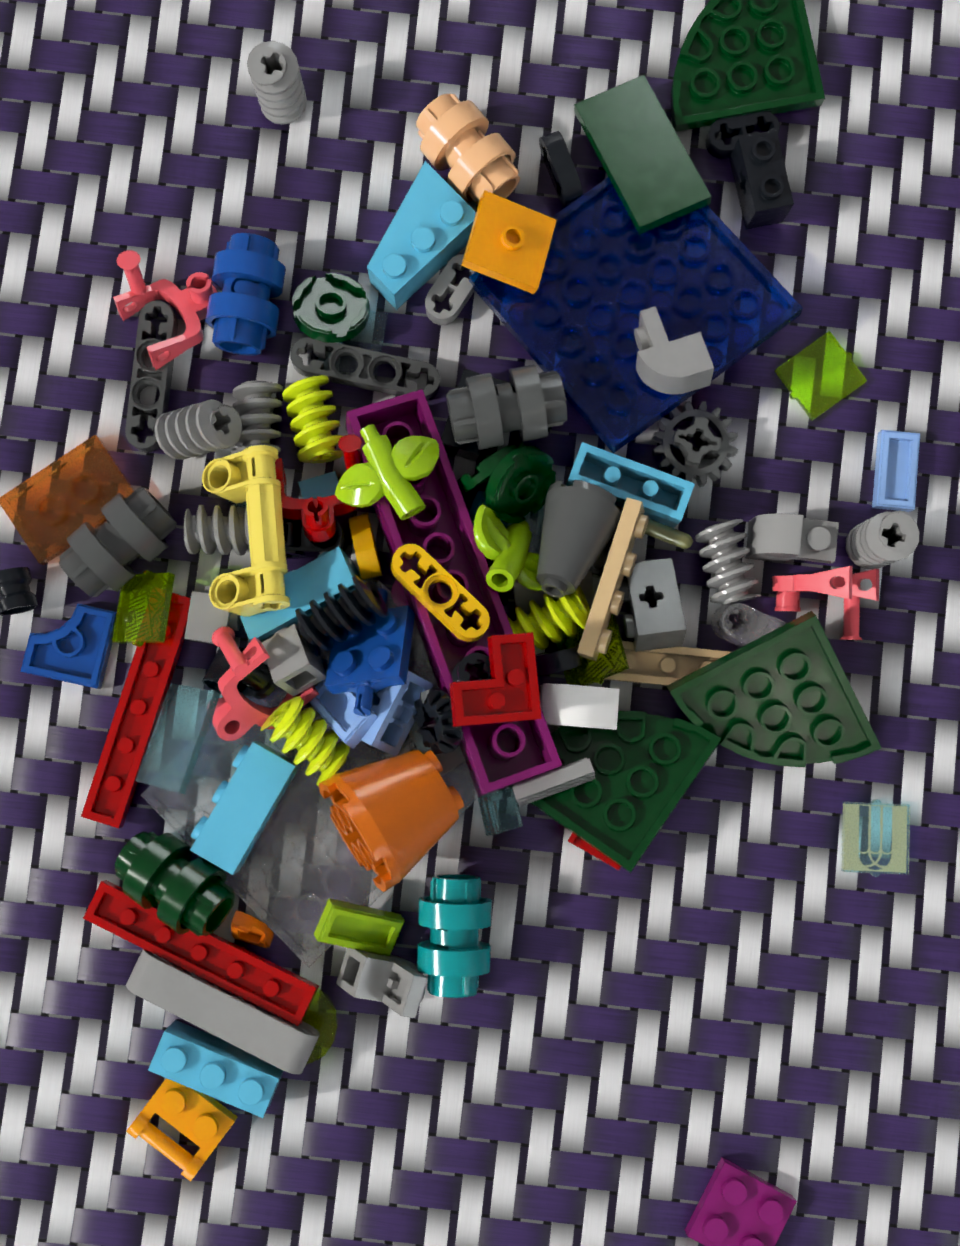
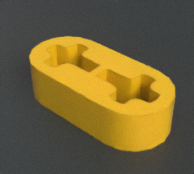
(365, 546)

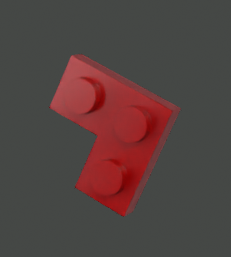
(510, 692)

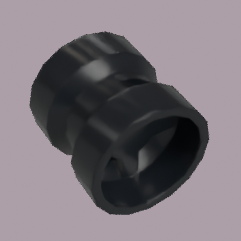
(15, 591)

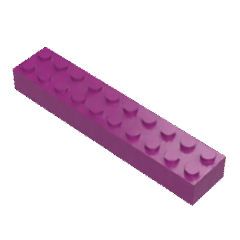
(493, 752)

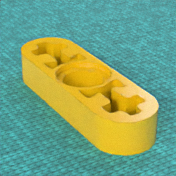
(411, 578)

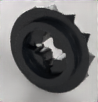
(440, 736)

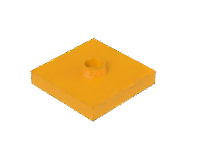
(509, 242)

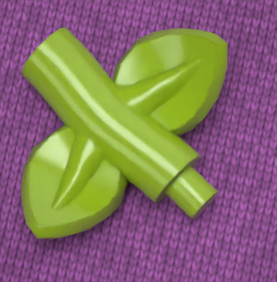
(389, 472)
(508, 549)

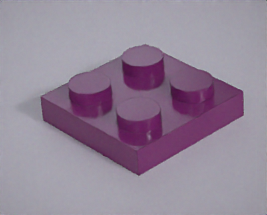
(739, 1209)

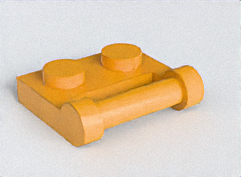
(192, 1114)

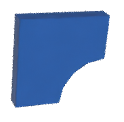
(76, 650)

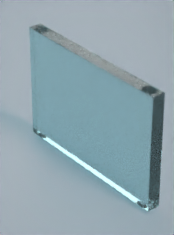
(177, 738)

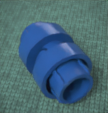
(248, 279)

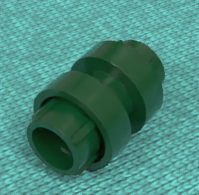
(188, 892)

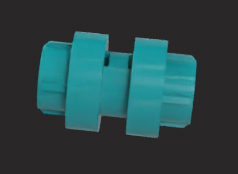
(454, 953)

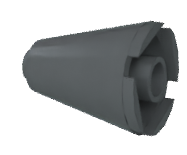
(574, 534)

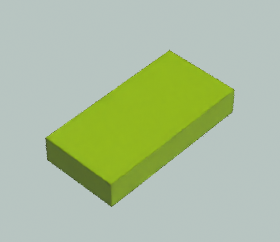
(358, 927)

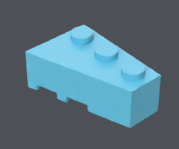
(422, 237)

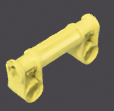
(252, 478)

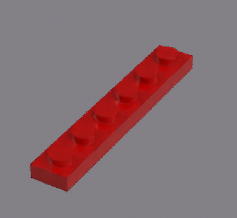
(135, 721)
(204, 956)

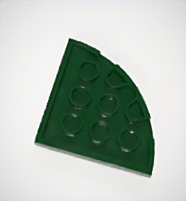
(744, 62)
(780, 700)
(637, 780)

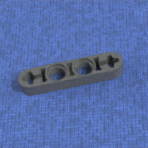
(367, 362)
(146, 376)

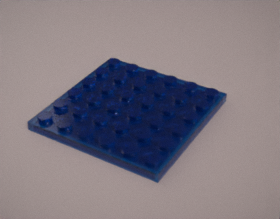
(606, 274)

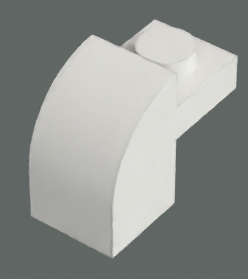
(579, 705)

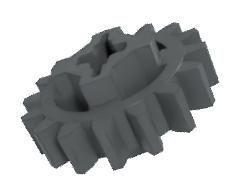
(709, 444)

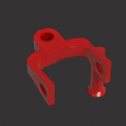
(320, 512)

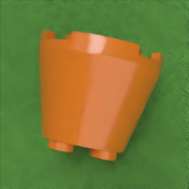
(392, 812)

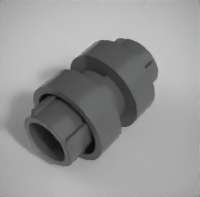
(524, 404)
(104, 554)

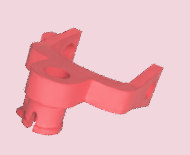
(189, 303)
(834, 582)
(235, 712)

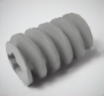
(277, 82)
(255, 413)
(198, 429)
(216, 531)
(882, 540)
(726, 563)

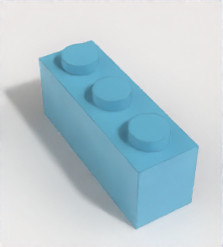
(661, 493)
(301, 587)
(243, 806)
(215, 1068)

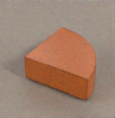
(251, 930)

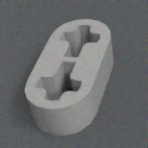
(445, 285)

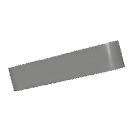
(223, 1013)

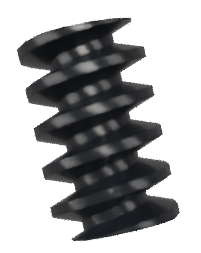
(340, 615)

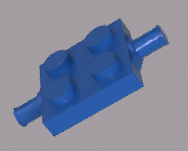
(373, 657)

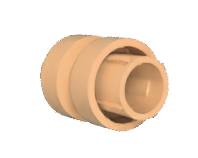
(456, 140)

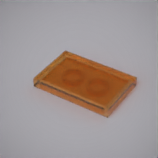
(65, 497)

